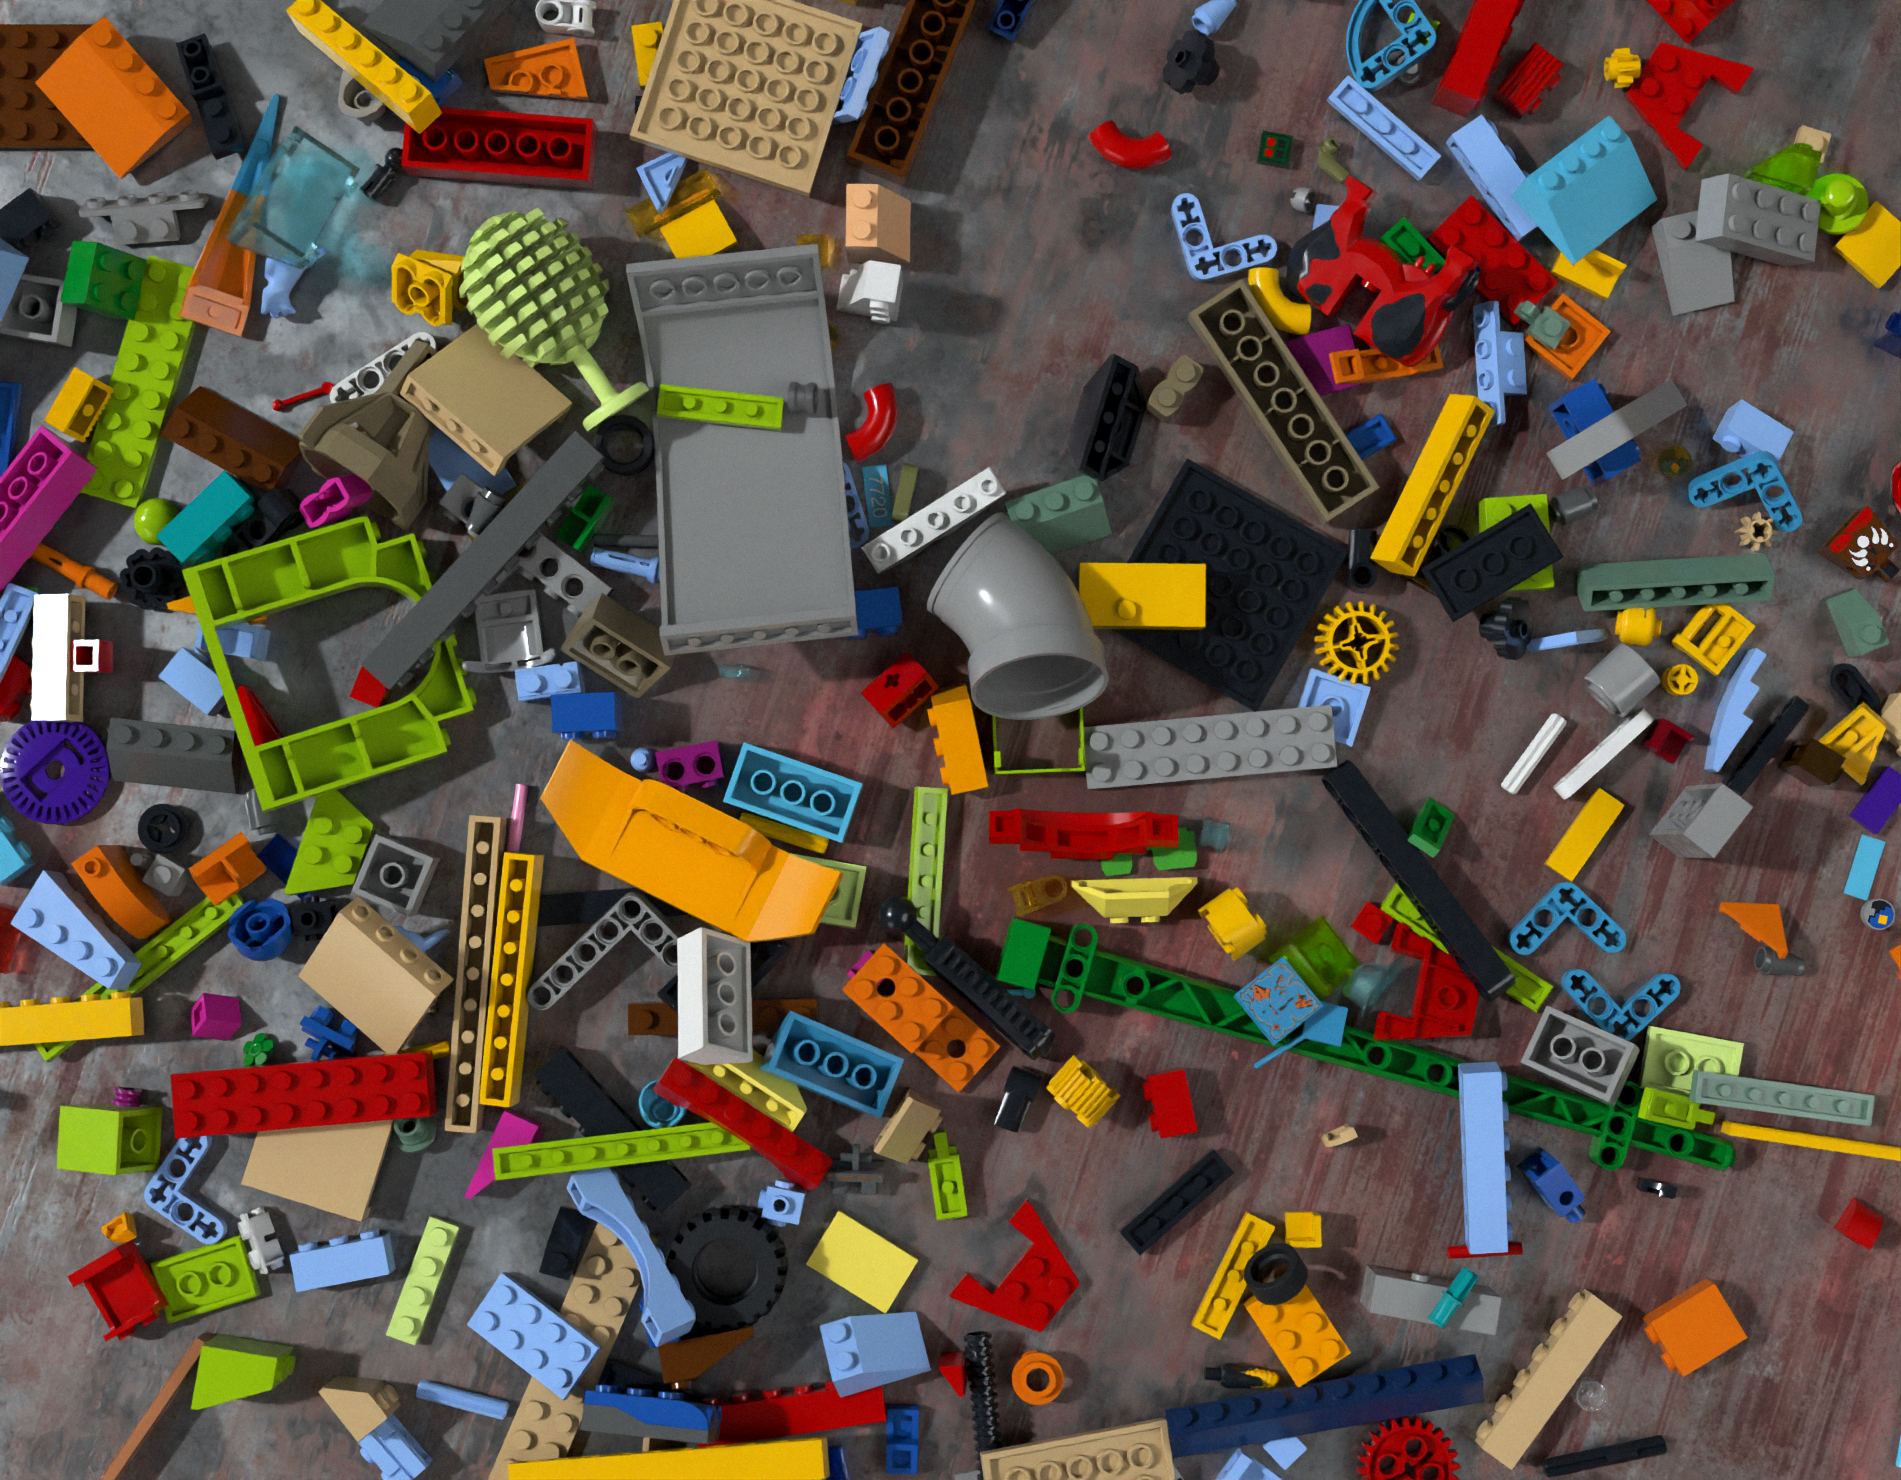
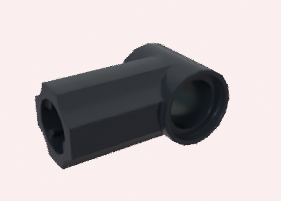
(1360, 547)
(1019, 1092)

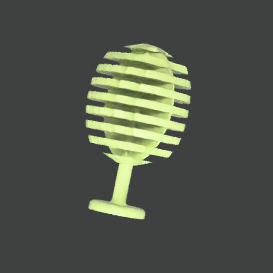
(541, 299)

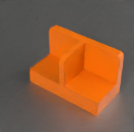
(227, 869)

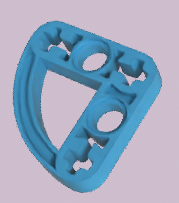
(1409, 33)

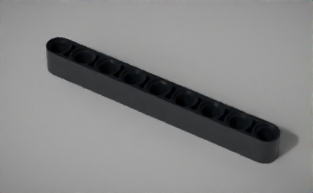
(1418, 881)

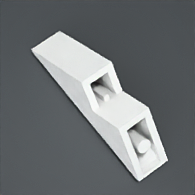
(934, 521)

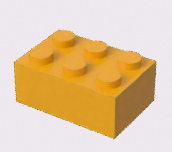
(1299, 1334)

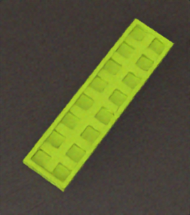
(143, 387)

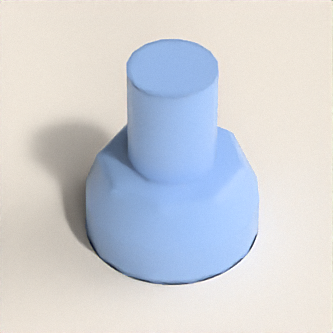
(643, 759)

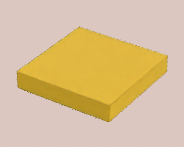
(1873, 246)

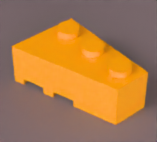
(957, 739)

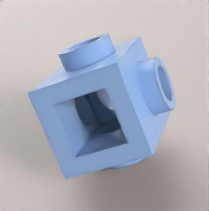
(792, 1197)

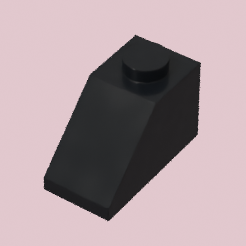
(565, 1244)

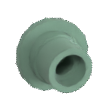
(413, 1134)

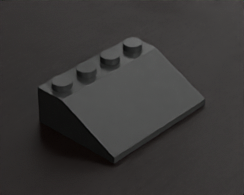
(432, 31)

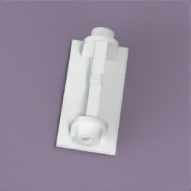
(262, 1252)

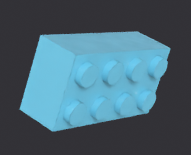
(793, 792)

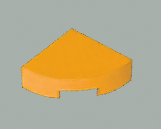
(120, 1229)

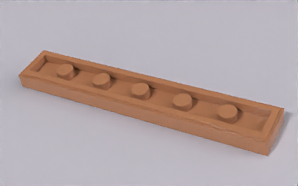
(156, 1410)

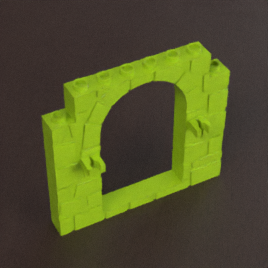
(300, 572)

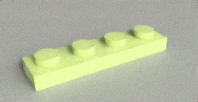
(423, 1280)

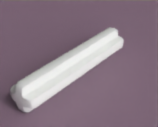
(1533, 753)

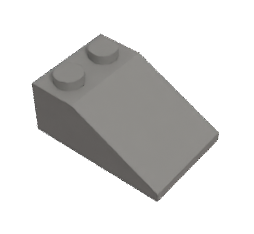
(1693, 272)

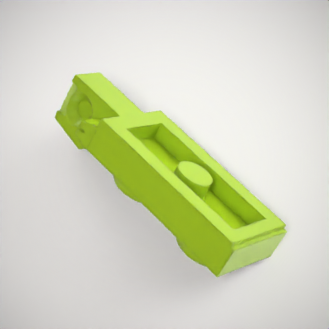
(1672, 1109)
(946, 1179)

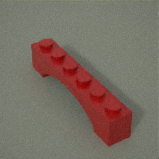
(704, 1097)

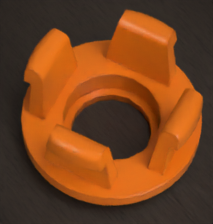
(1032, 1360)

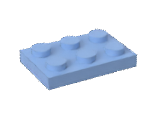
(862, 74)

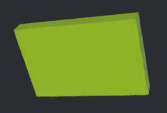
(206, 1278)

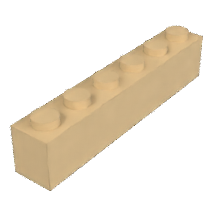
(1547, 1378)

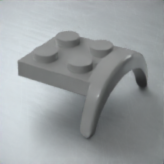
(509, 633)

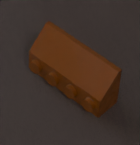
(234, 440)

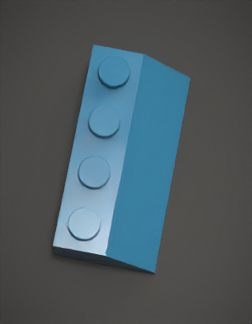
(832, 1064)

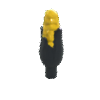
(1238, 1376)

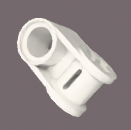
(569, 17)

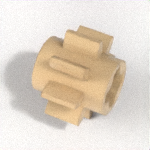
(1749, 528)

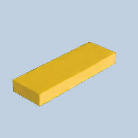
(1584, 834)

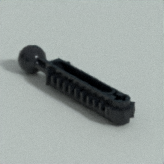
(969, 980)

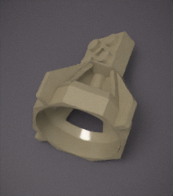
(384, 446)

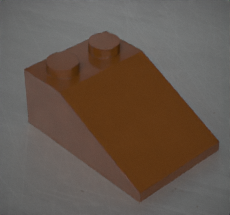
(695, 1357)

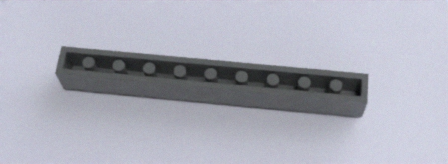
(484, 561)

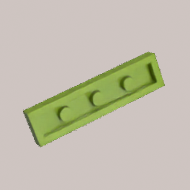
(720, 407)

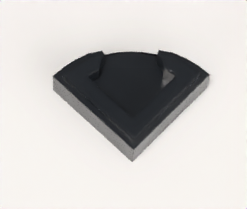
(1663, 1189)

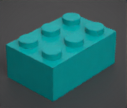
(209, 520)

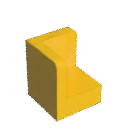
(1303, 1229)

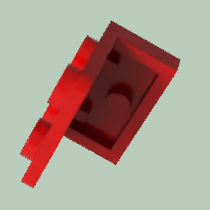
(1689, 16)

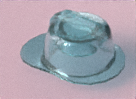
(1370, 982)

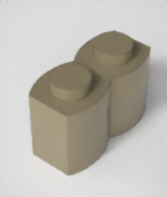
(1178, 384)

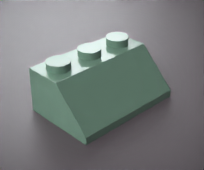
(1062, 514)

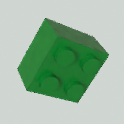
(103, 280)

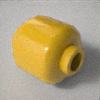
(1637, 626)

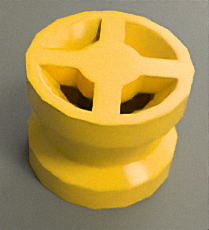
(1686, 680)

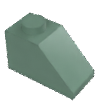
(1857, 623)

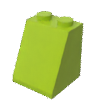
(109, 1138)
(239, 1368)

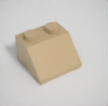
(360, 1402)

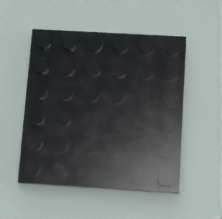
(1259, 582)

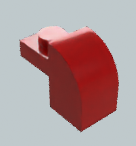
(92, 657)

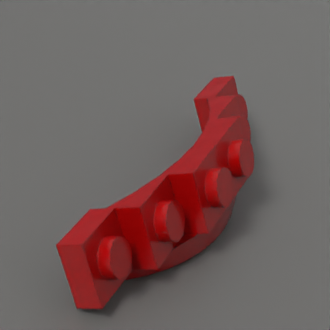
(1083, 834)

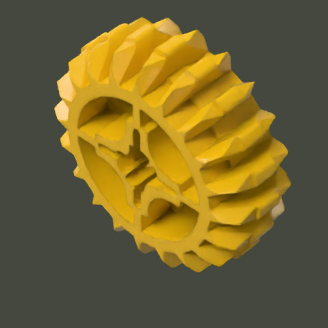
(1358, 656)

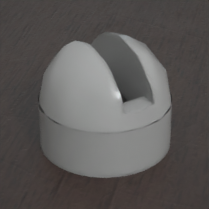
(1304, 199)

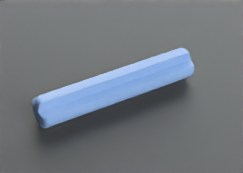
(462, 1399)

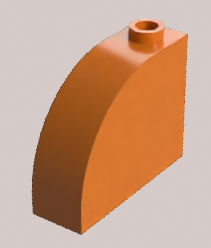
(121, 890)

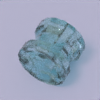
(1213, 834)

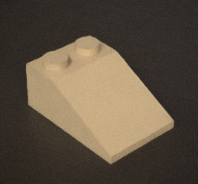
(908, 1127)

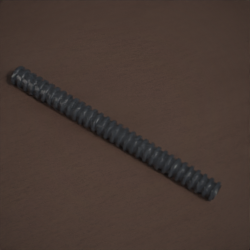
(982, 1394)

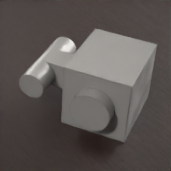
(163, 872)

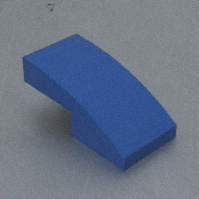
(902, 1439)

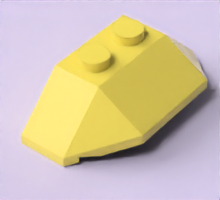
(1134, 897)
(761, 1090)

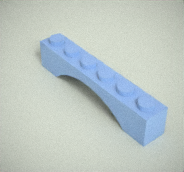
(602, 1199)

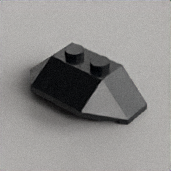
(1107, 420)

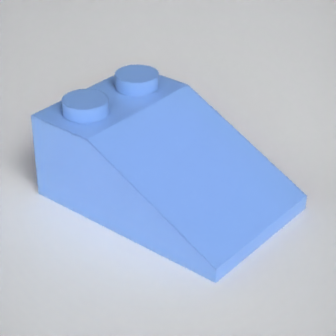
(873, 1350)

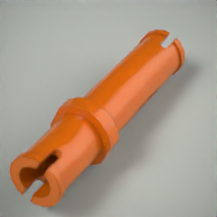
(83, 575)

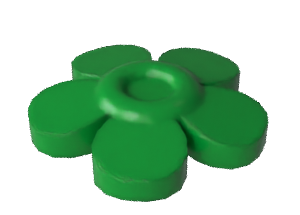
(257, 1051)

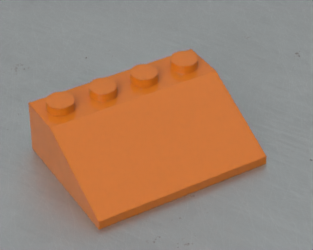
(113, 98)

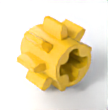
(1622, 67)

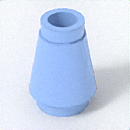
(1212, 14)

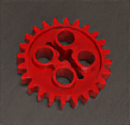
(1393, 1442)

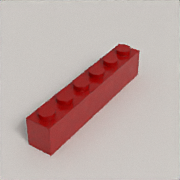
(795, 1412)

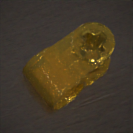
(1035, 894)

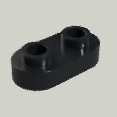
(1853, 688)

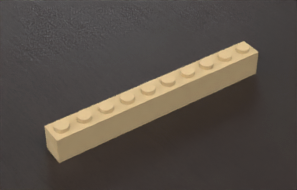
(474, 971)

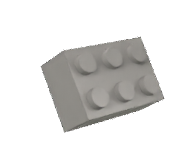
(1580, 1056)

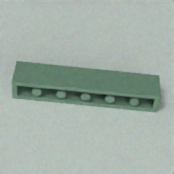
(1675, 582)

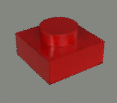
(1371, 922)

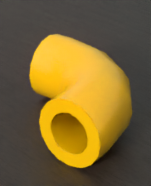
(1280, 311)

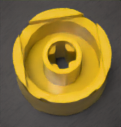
(1233, 924)

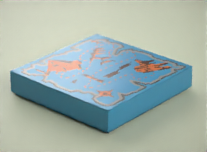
(1278, 1001)

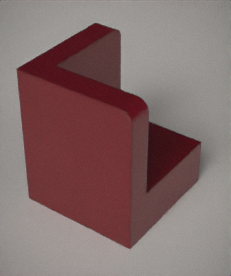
(1666, 740)

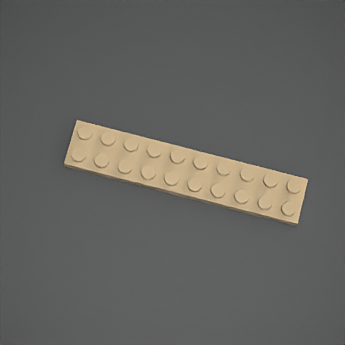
(598, 1307)

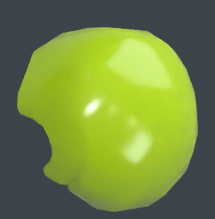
(152, 518)

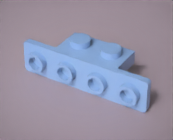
(1498, 360)

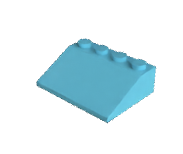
(1587, 191)

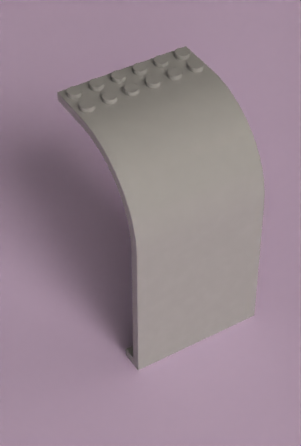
(746, 513)

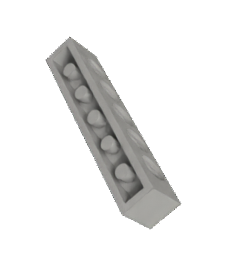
(456, 506)

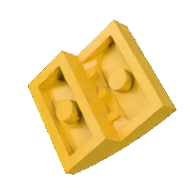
(699, 233)

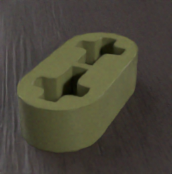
(905, 492)

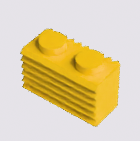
(79, 405)

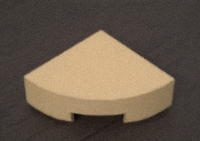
(1339, 1135)

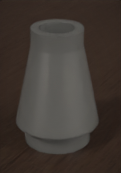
(485, 509)
(1768, 963)

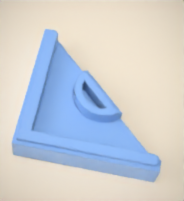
(661, 178)
(1567, 639)

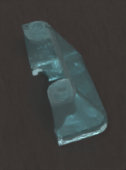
(293, 200)

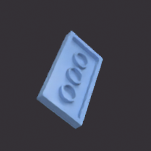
(534, 1335)

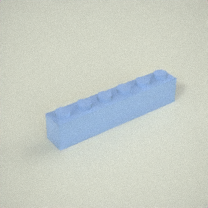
(1484, 1158)

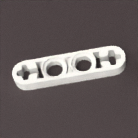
(379, 366)
(1603, 753)

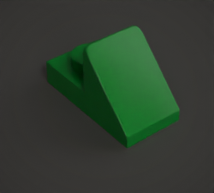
(1430, 827)

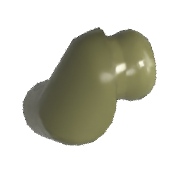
(1328, 160)

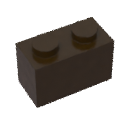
(1812, 763)

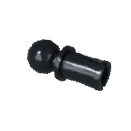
(383, 174)

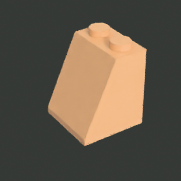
(877, 224)

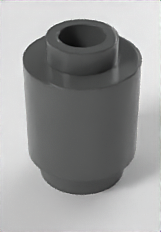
(1573, 505)
(262, 822)

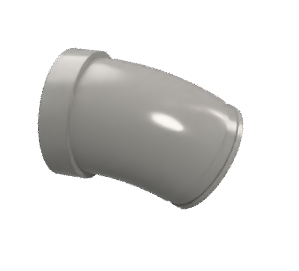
(1020, 624)

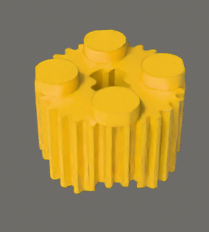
(1082, 1091)

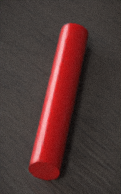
(1455, 1252)

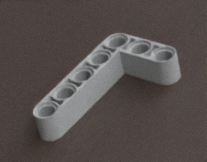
(1616, 429)
(603, 943)

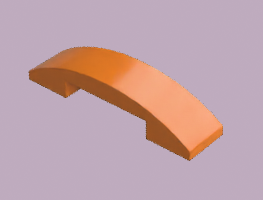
(1373, 366)

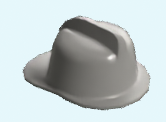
(358, 102)

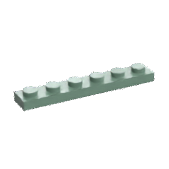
(1781, 1098)

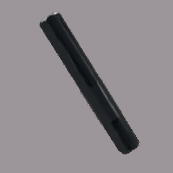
(1604, 1456)

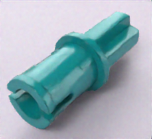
(1453, 1297)

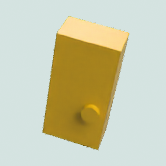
(1144, 595)

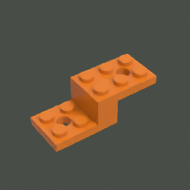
(920, 1017)

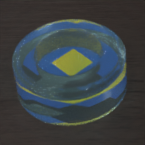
(734, 670)

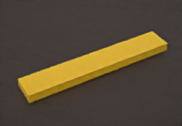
(1811, 1140)

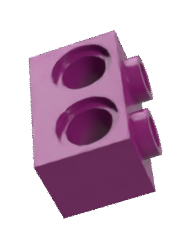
(690, 757)

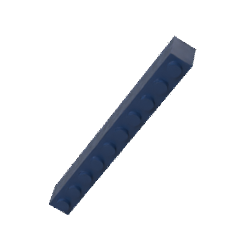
(1325, 1405)

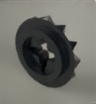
(151, 836)

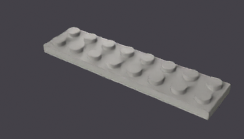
(1210, 747)

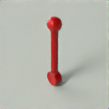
(326, 387)

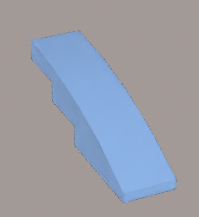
(1730, 721)

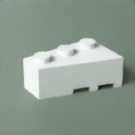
(872, 291)

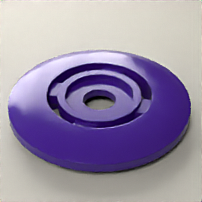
(75, 792)

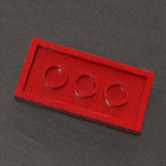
(1508, 268)

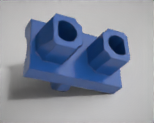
(317, 1027)

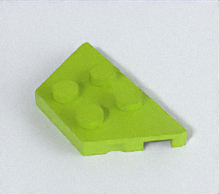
(330, 846)

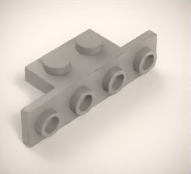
(144, 218)

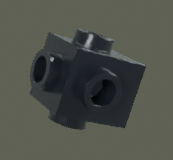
(323, 916)

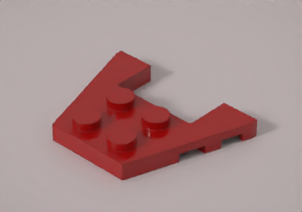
(1671, 85)
(1442, 999)
(1033, 1287)

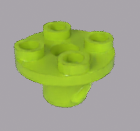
(1842, 203)

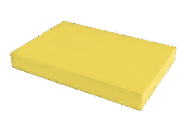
(862, 1261)

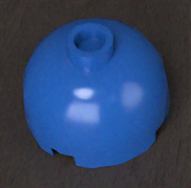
(261, 929)

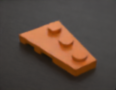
(539, 71)

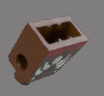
(1862, 547)

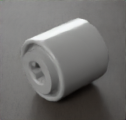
(1621, 680)

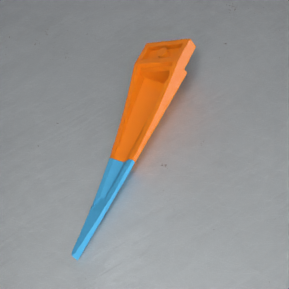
(224, 274)

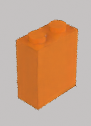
(1693, 1328)

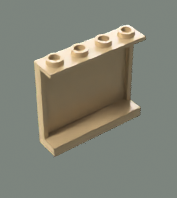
(484, 399)
(374, 976)
(321, 1165)

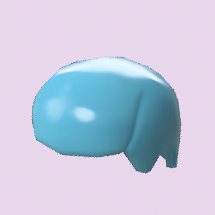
(657, 1110)

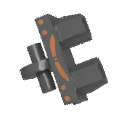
(856, 1168)

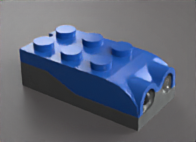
(650, 1416)

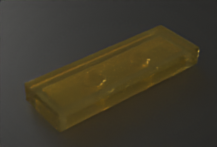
(687, 196)

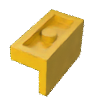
(1593, 273)

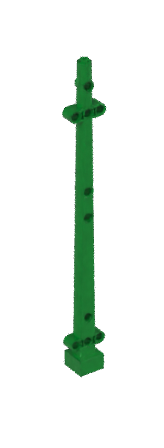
(1037, 957)

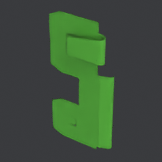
(1163, 857)

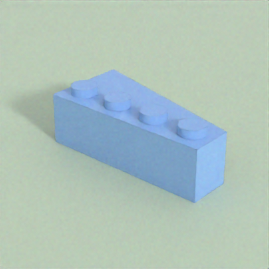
(69, 927)

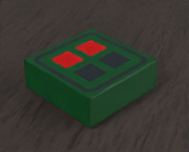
(1274, 149)

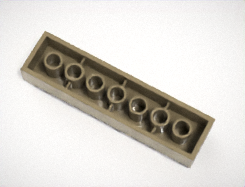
(1282, 402)

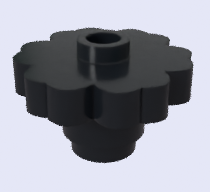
(1191, 62)
(165, 581)
(1508, 628)

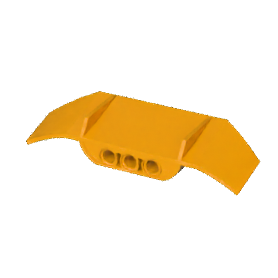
(685, 851)

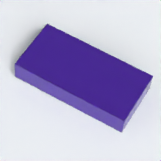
(1879, 801)

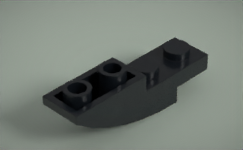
(211, 96)

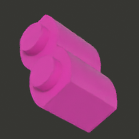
(335, 500)

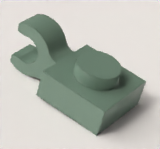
(1545, 325)

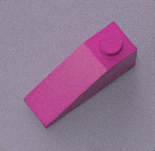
(511, 1130)

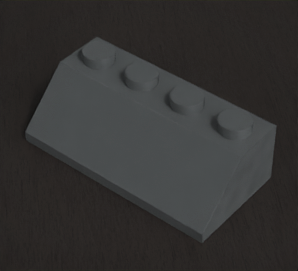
(174, 755)

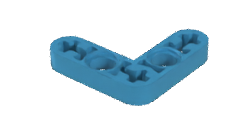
(1759, 479)
(1559, 912)
(1613, 1012)

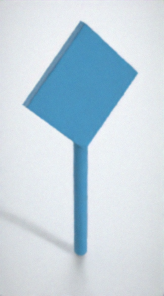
(1323, 1027)

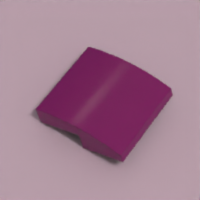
(1313, 357)

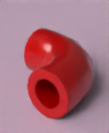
(1128, 151)
(879, 423)

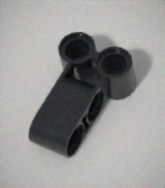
(277, 511)

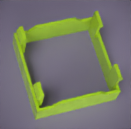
(1081, 754)

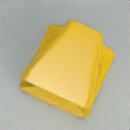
(428, 285)

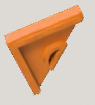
(1760, 922)

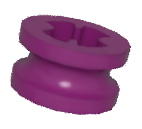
(126, 1096)

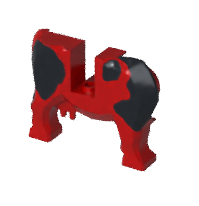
(1412, 299)

